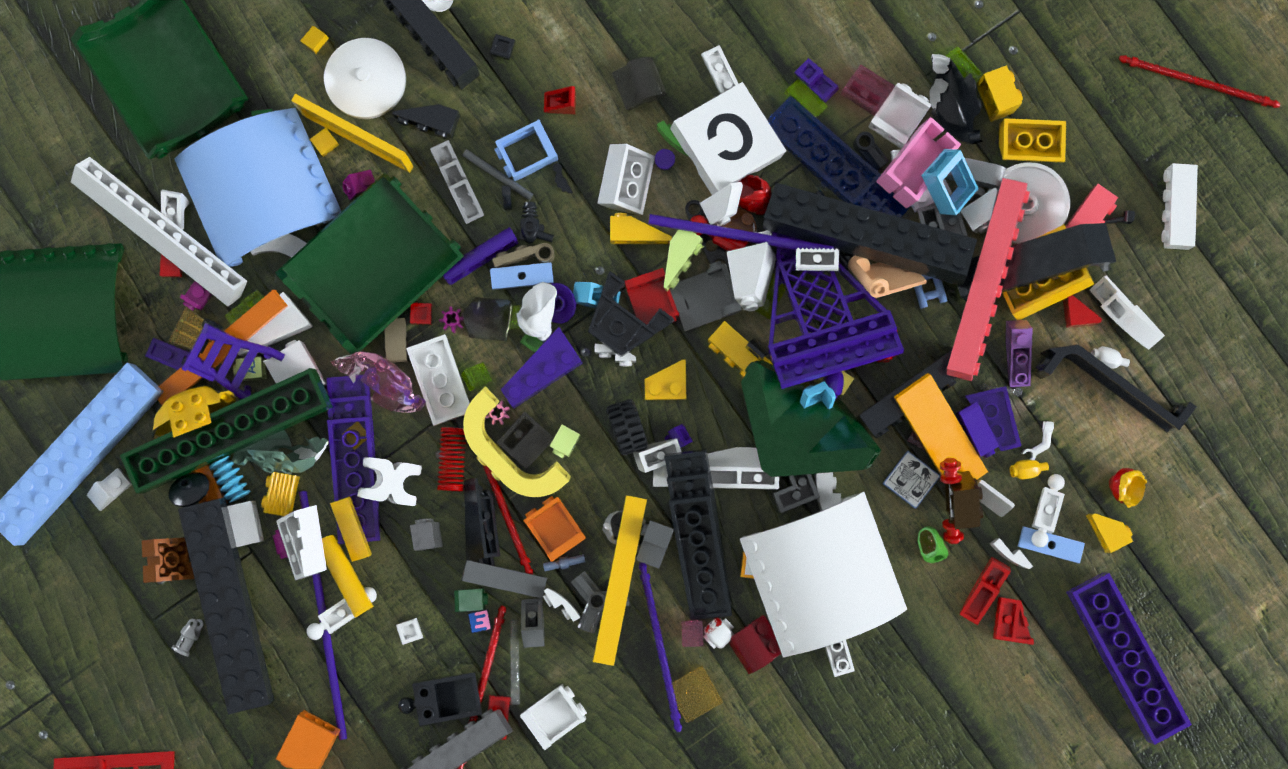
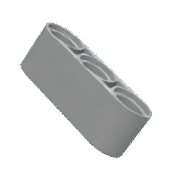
(984, 173)

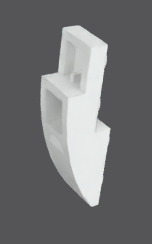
(1125, 314)
(825, 484)
(839, 658)

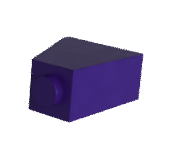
(977, 429)

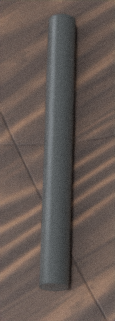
(498, 175)

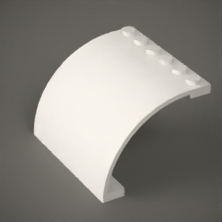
(824, 577)

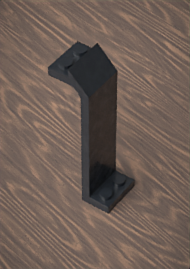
(1052, 256)
(1117, 384)

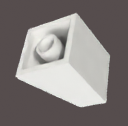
(751, 274)

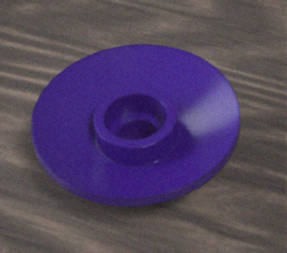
(566, 310)

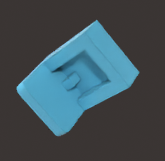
(818, 393)

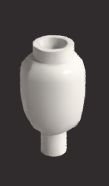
(1110, 357)

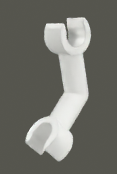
(1047, 429)

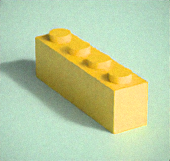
(732, 347)

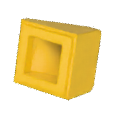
(314, 39)

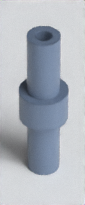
(564, 562)

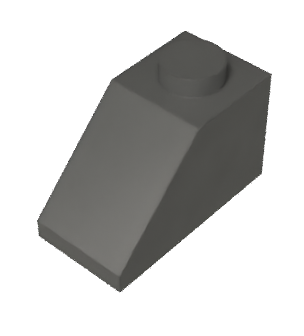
(532, 623)

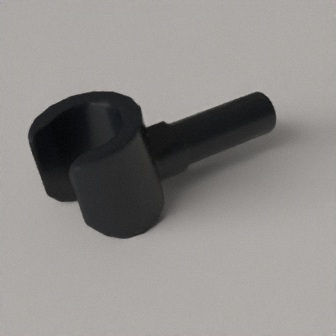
(1128, 218)

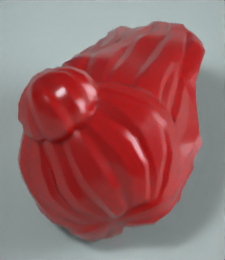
(755, 194)

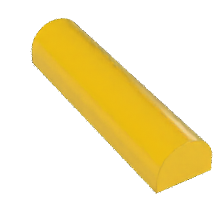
(345, 576)

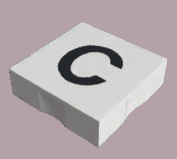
(728, 138)

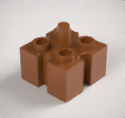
(166, 560)

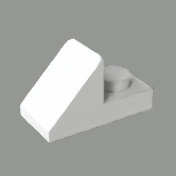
(173, 206)
(109, 489)

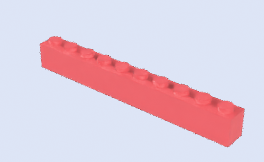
(987, 280)

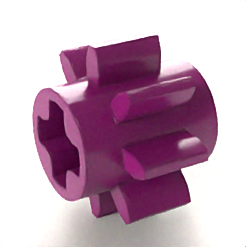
(453, 314)

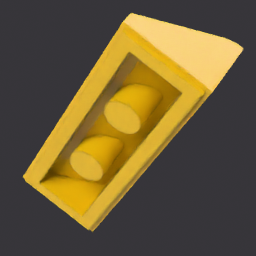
(351, 529)

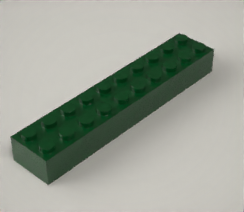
(228, 432)

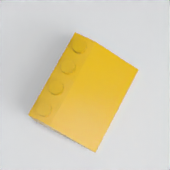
(1039, 295)

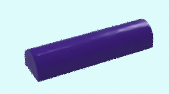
(481, 255)

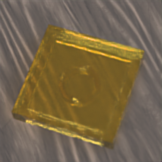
(695, 694)

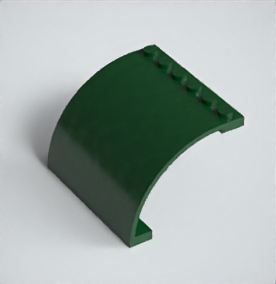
(59, 312)

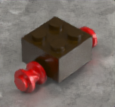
(962, 500)

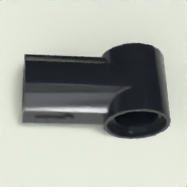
(872, 153)

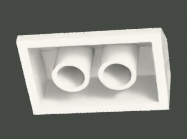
(626, 179)

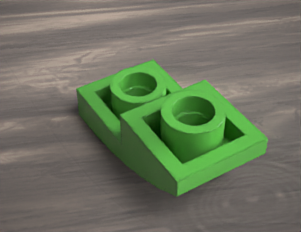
(667, 134)

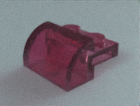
(867, 90)

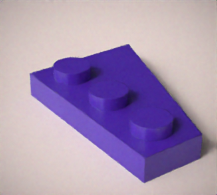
(999, 415)

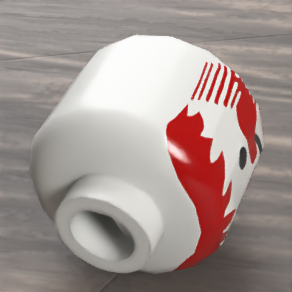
(718, 632)

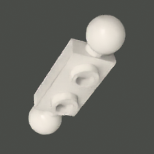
(1048, 510)
(335, 617)

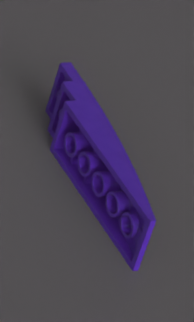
(350, 405)

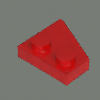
(1011, 622)

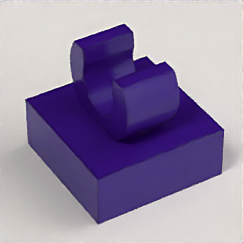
(680, 434)

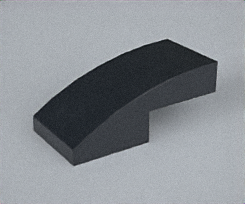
(757, 349)

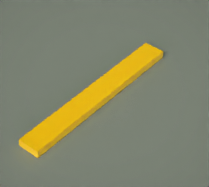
(619, 580)

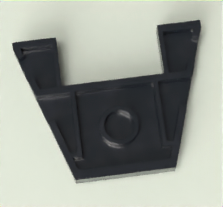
(617, 326)

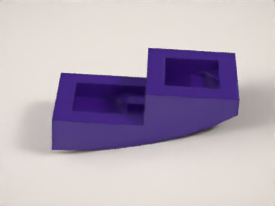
(815, 79)

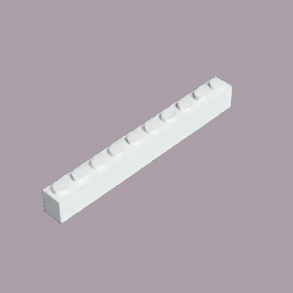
(158, 231)

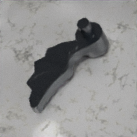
(560, 180)

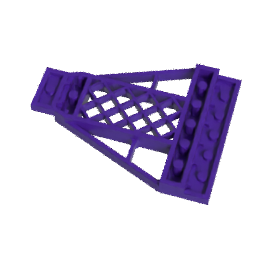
(832, 348)

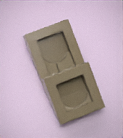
(396, 341)

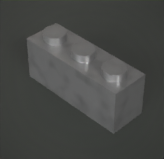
(426, 534)

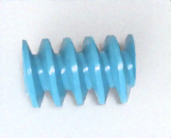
(229, 479)

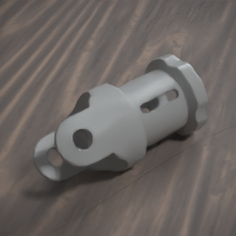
(188, 636)

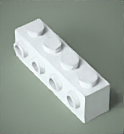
(1180, 206)

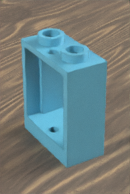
(948, 161)

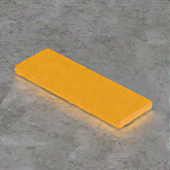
(938, 426)

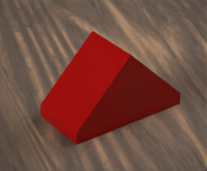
(560, 101)
(1078, 314)

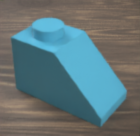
(589, 294)

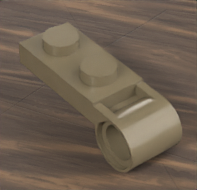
(523, 253)

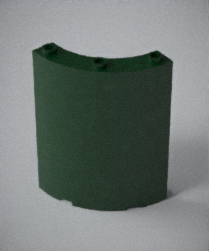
(160, 74)
(369, 264)

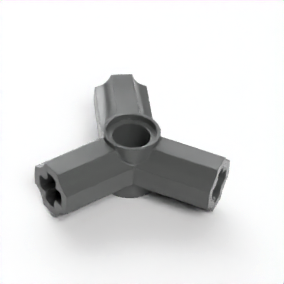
(591, 614)

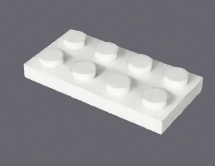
(439, 379)

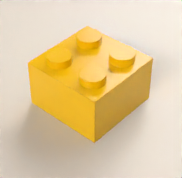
(999, 93)

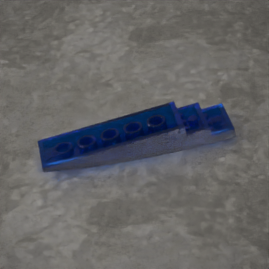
(831, 159)

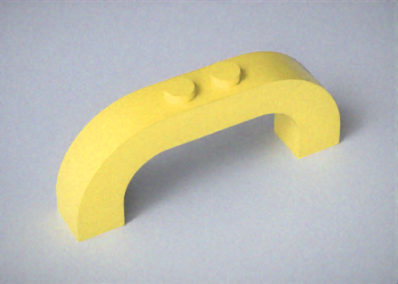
(498, 462)

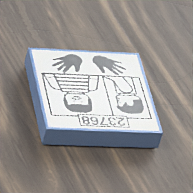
(911, 479)

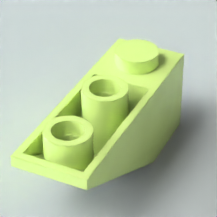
(681, 250)

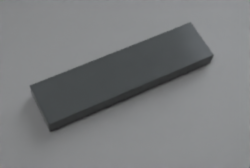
(504, 579)

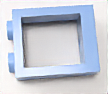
(535, 127)

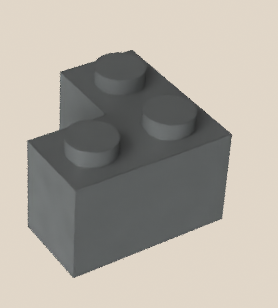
(801, 491)
(654, 543)

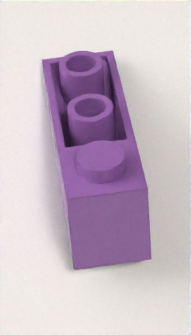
(1019, 352)

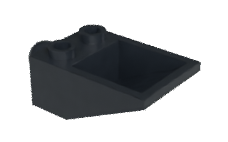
(447, 698)

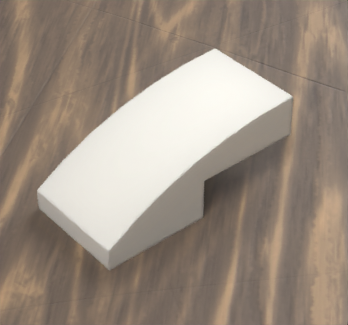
(1015, 557)

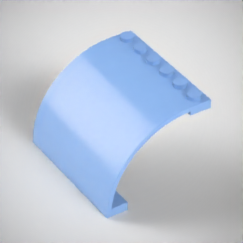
(256, 183)

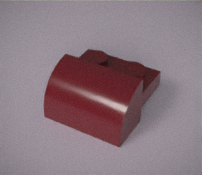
(755, 644)

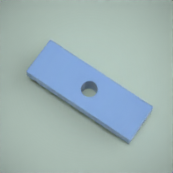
(509, 276)
(1062, 547)

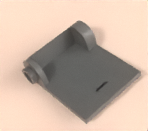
(707, 297)

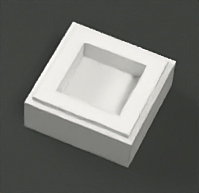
(409, 631)

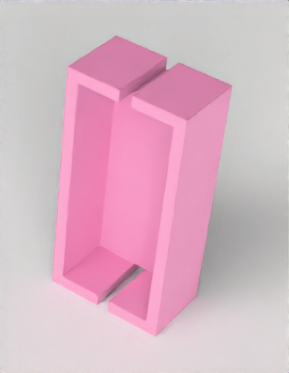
(905, 170)

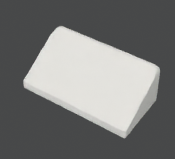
(994, 500)

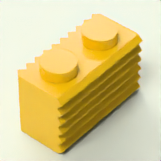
(280, 494)

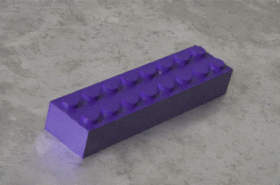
(1128, 658)

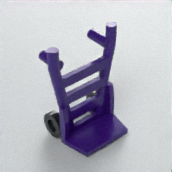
(213, 331)

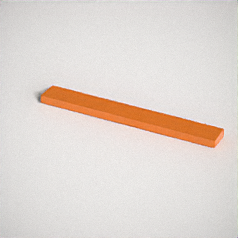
(242, 329)

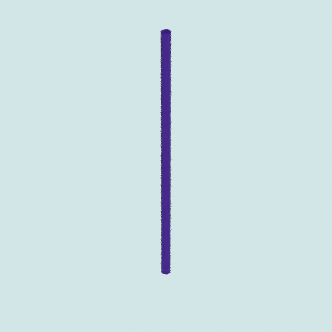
(327, 643)

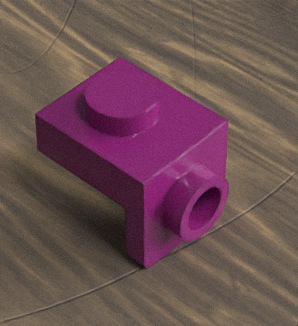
(357, 183)

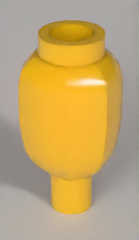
(1027, 469)

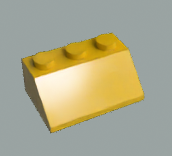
(1032, 140)

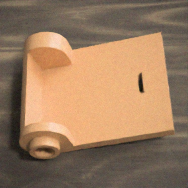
(881, 278)

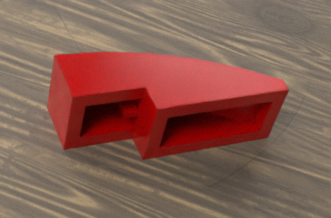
(985, 590)

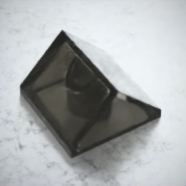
(488, 318)

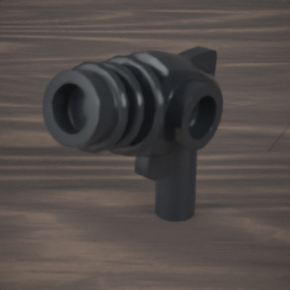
(531, 226)

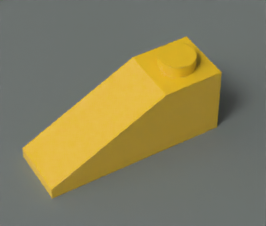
(630, 230)

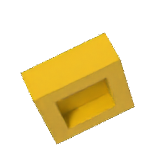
(324, 142)
(351, 437)

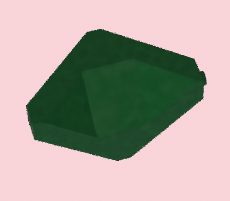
(799, 438)

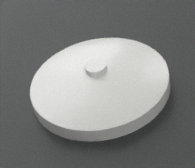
(365, 78)
(1047, 202)

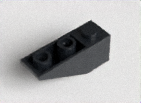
(433, 118)

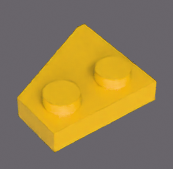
(667, 383)

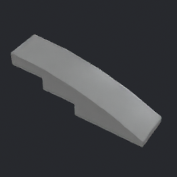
(457, 181)

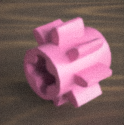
(503, 414)

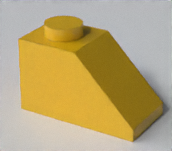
(1110, 532)

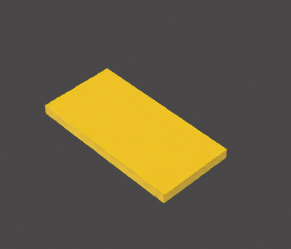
(352, 133)

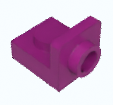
(196, 297)

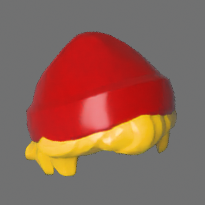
(1128, 486)

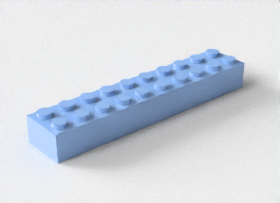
(76, 453)

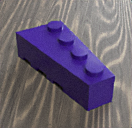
(542, 369)

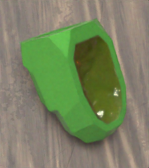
(931, 545)

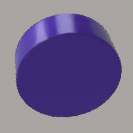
(664, 159)

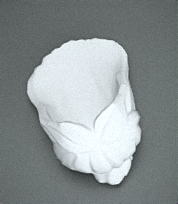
(538, 311)

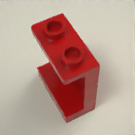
(649, 295)

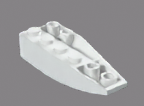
(731, 470)

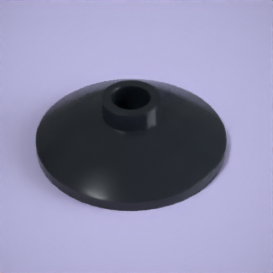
(188, 489)

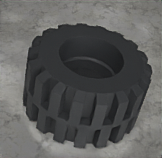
(627, 427)

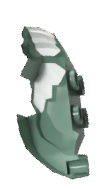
(266, 454)

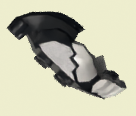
(954, 100)

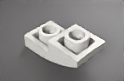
(605, 352)
(556, 599)

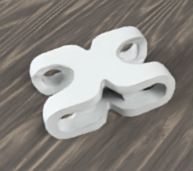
(389, 481)

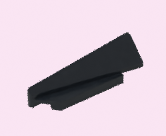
(480, 524)

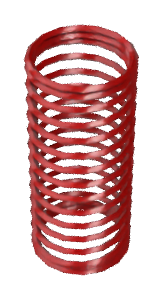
(451, 486)

